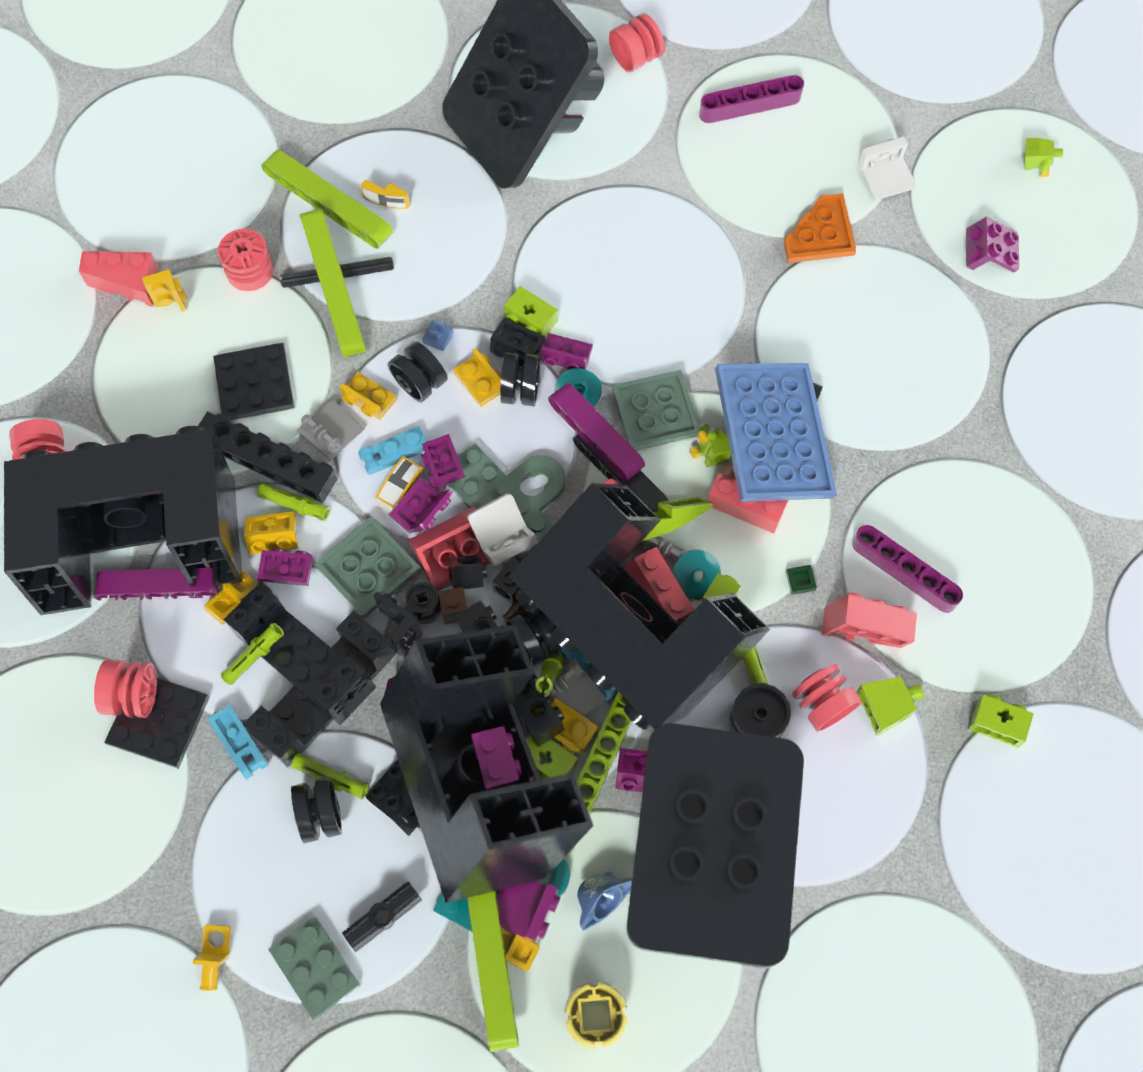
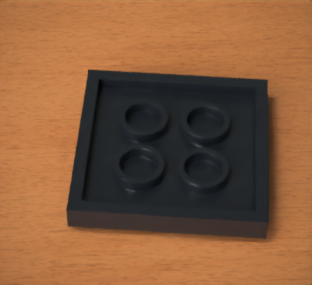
(253, 381)
(167, 729)

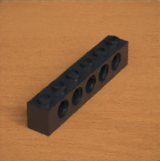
(315, 486)
(541, 727)

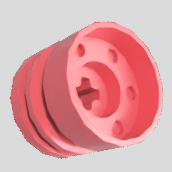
(636, 42)
(245, 259)
(36, 435)
(125, 688)
(826, 697)

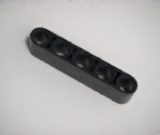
(638, 484)

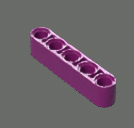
(751, 99)
(596, 432)
(911, 580)
(152, 584)

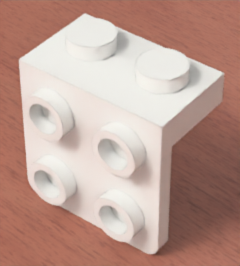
(886, 168)
(501, 530)

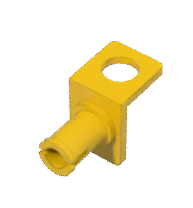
(212, 957)

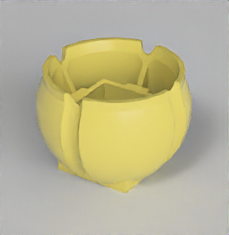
(590, 994)

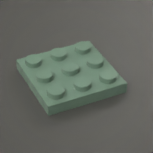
(656, 410)
(367, 564)

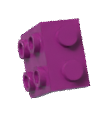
(992, 242)
(419, 506)
(495, 758)
(527, 908)

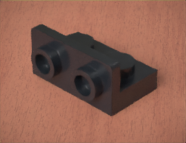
(515, 338)

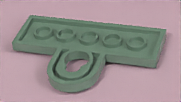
(487, 482)

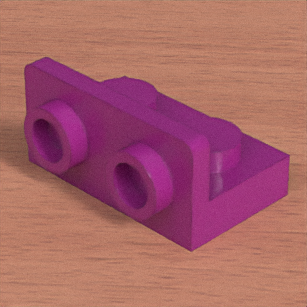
(565, 352)
(442, 460)
(285, 567)
(631, 769)

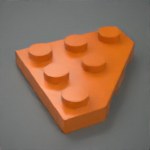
(822, 232)

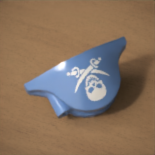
(600, 897)

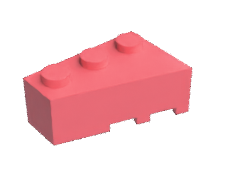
(118, 272)
(871, 620)

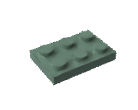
(314, 967)

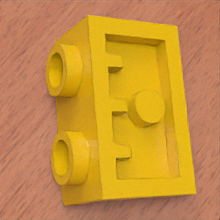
(165, 289)
(479, 378)
(368, 396)
(270, 532)
(578, 729)

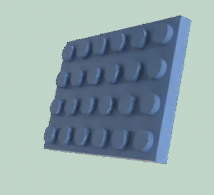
(775, 432)

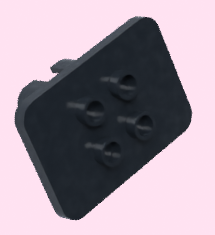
(520, 85)
(716, 846)

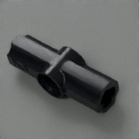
(367, 928)

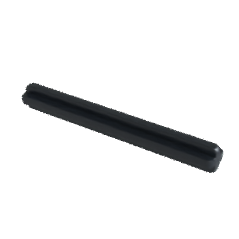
(348, 270)

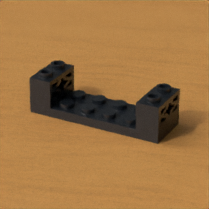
(301, 656)
(295, 718)

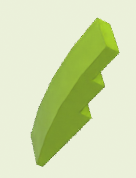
(678, 513)

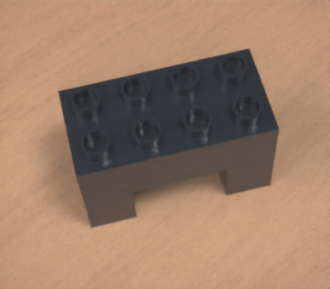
(117, 499)
(616, 623)
(474, 834)

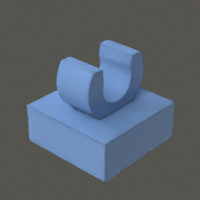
(438, 335)

